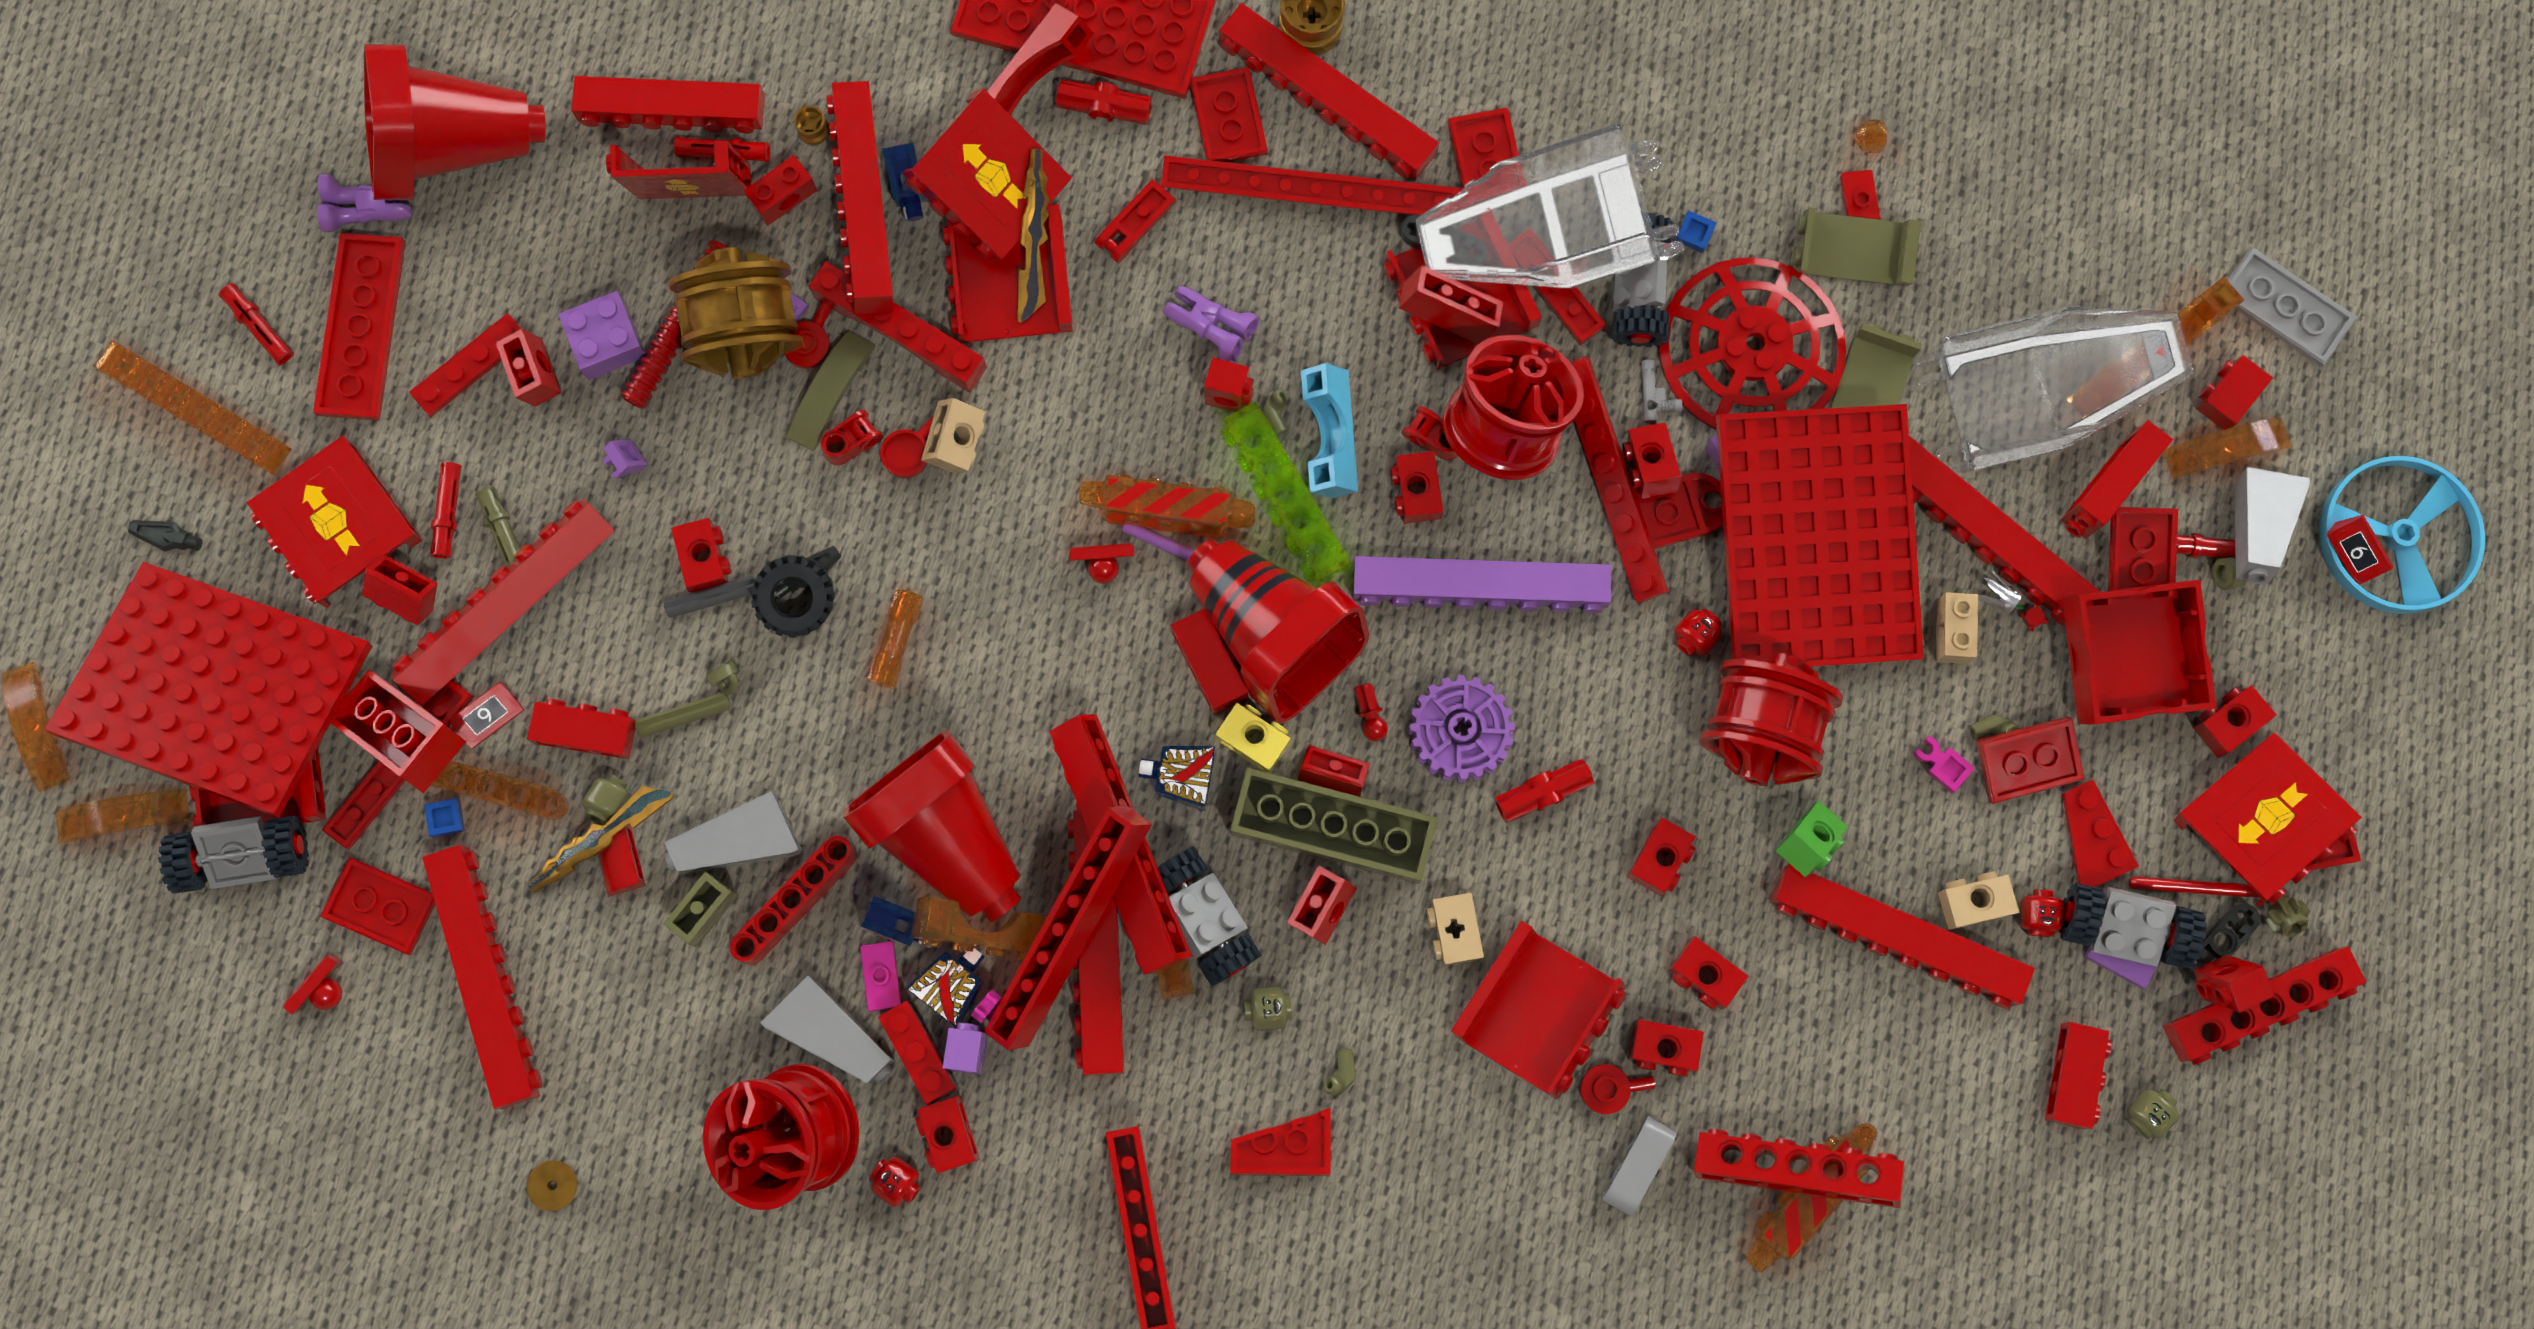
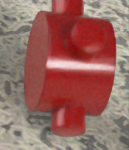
(2033, 617)

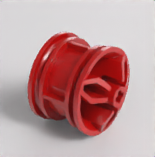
(1512, 407)
(1771, 719)
(780, 1136)

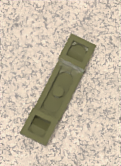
(828, 389)

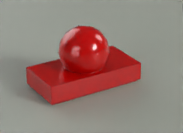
(1103, 563)
(317, 988)

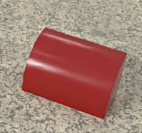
(621, 864)

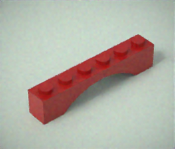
(1053, 42)
(918, 337)

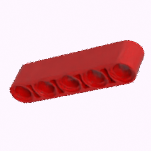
(778, 906)

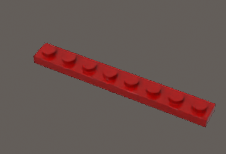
(1617, 490)

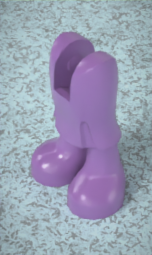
(333, 217)
(1205, 319)

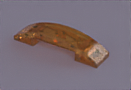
(2226, 447)
(28, 723)
(122, 814)

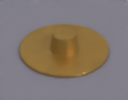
(540, 1183)

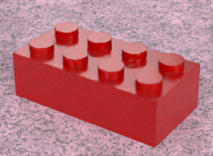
(397, 731)

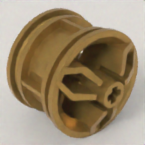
(735, 313)

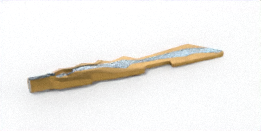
(1033, 234)
(598, 837)

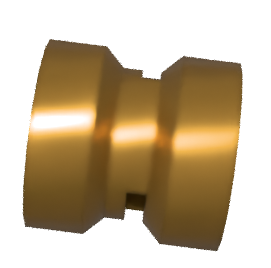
(808, 119)

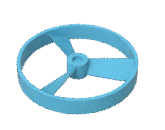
(2415, 580)

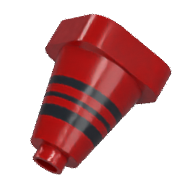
(1277, 625)

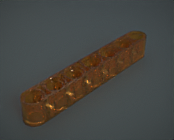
(192, 407)

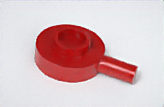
(815, 340)
(903, 451)
(1608, 1089)

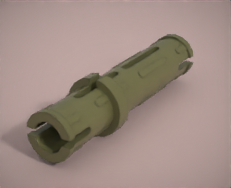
(498, 522)

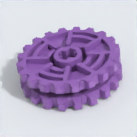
(1483, 741)

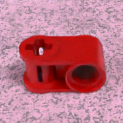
(1427, 432)
(852, 437)

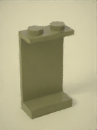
(1857, 248)
(1875, 368)

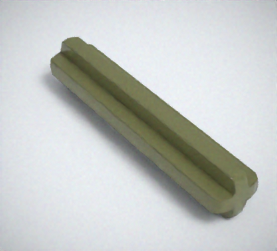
(682, 714)

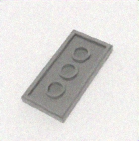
(2289, 307)

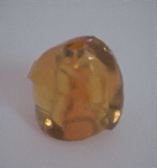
(1871, 136)

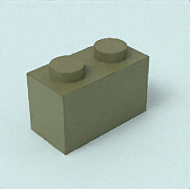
(700, 909)

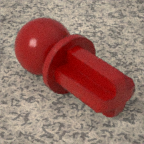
(1374, 727)

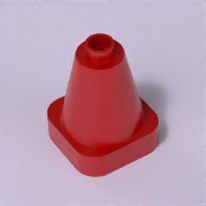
(437, 122)
(940, 828)

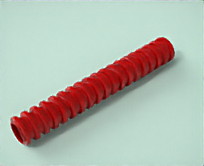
(659, 355)

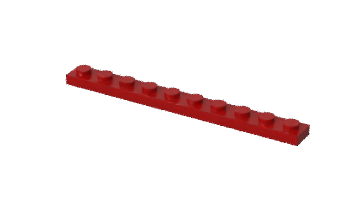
(1302, 186)

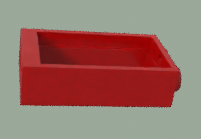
(2116, 480)

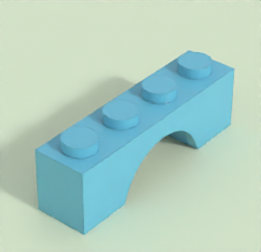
(1328, 395)

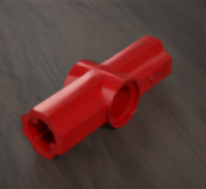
(1103, 101)
(1544, 790)

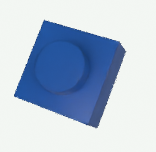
(1695, 231)
(444, 817)

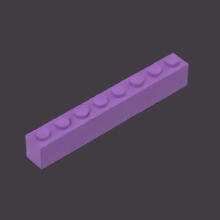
(1481, 583)

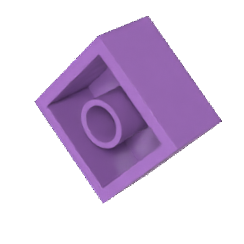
(602, 335)

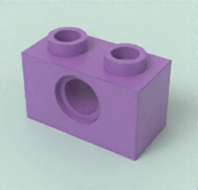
(965, 1049)

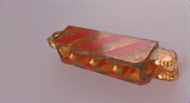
(1167, 505)
(1801, 1215)

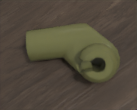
(1273, 409)
(1991, 725)
(1343, 1076)

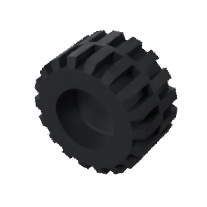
(786, 623)

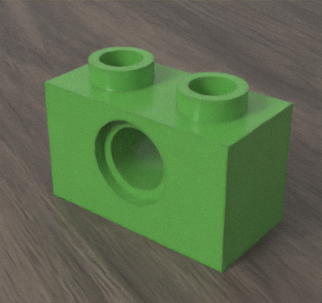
(1812, 839)

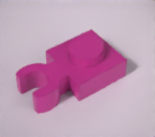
(1947, 766)
(987, 1007)

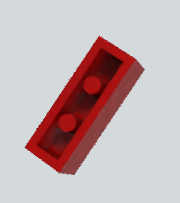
(1450, 305)
(1209, 661)
(582, 728)
(918, 1052)
(2078, 1076)

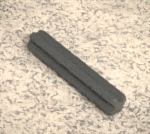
(709, 596)

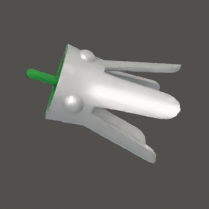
(2008, 597)

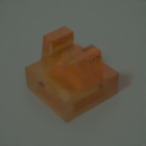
(1176, 981)

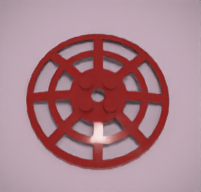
(1745, 323)

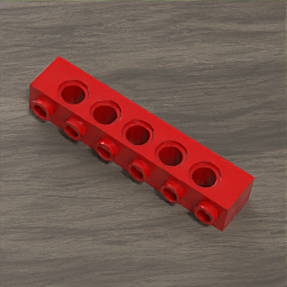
(2336, 965)
(1883, 1192)

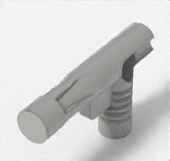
(1655, 395)

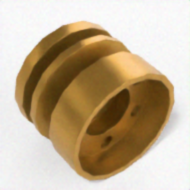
(1316, 36)

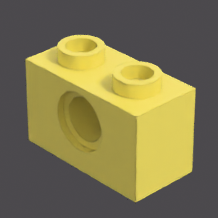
(1263, 754)

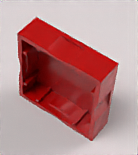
(2138, 652)

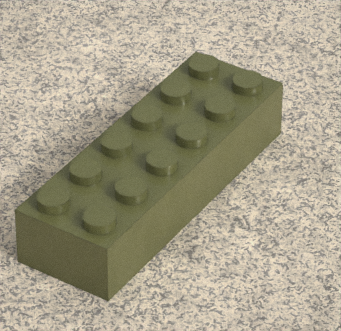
(1333, 825)

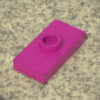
(881, 976)

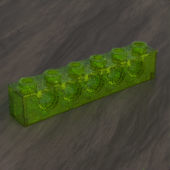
(1252, 423)

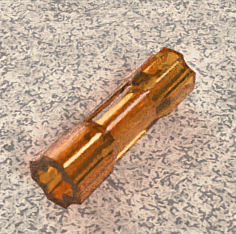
(888, 661)

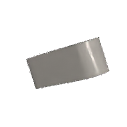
(1640, 1166)

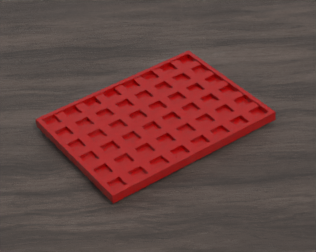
(1820, 535)
(210, 689)

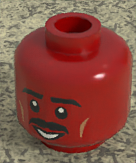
(1698, 632)
(2042, 913)
(895, 1181)

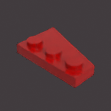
(2096, 840)
(1286, 1150)

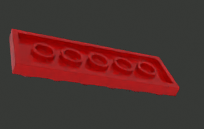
(359, 326)

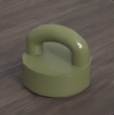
(2225, 574)
(720, 674)

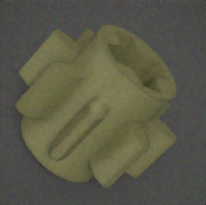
(2288, 916)

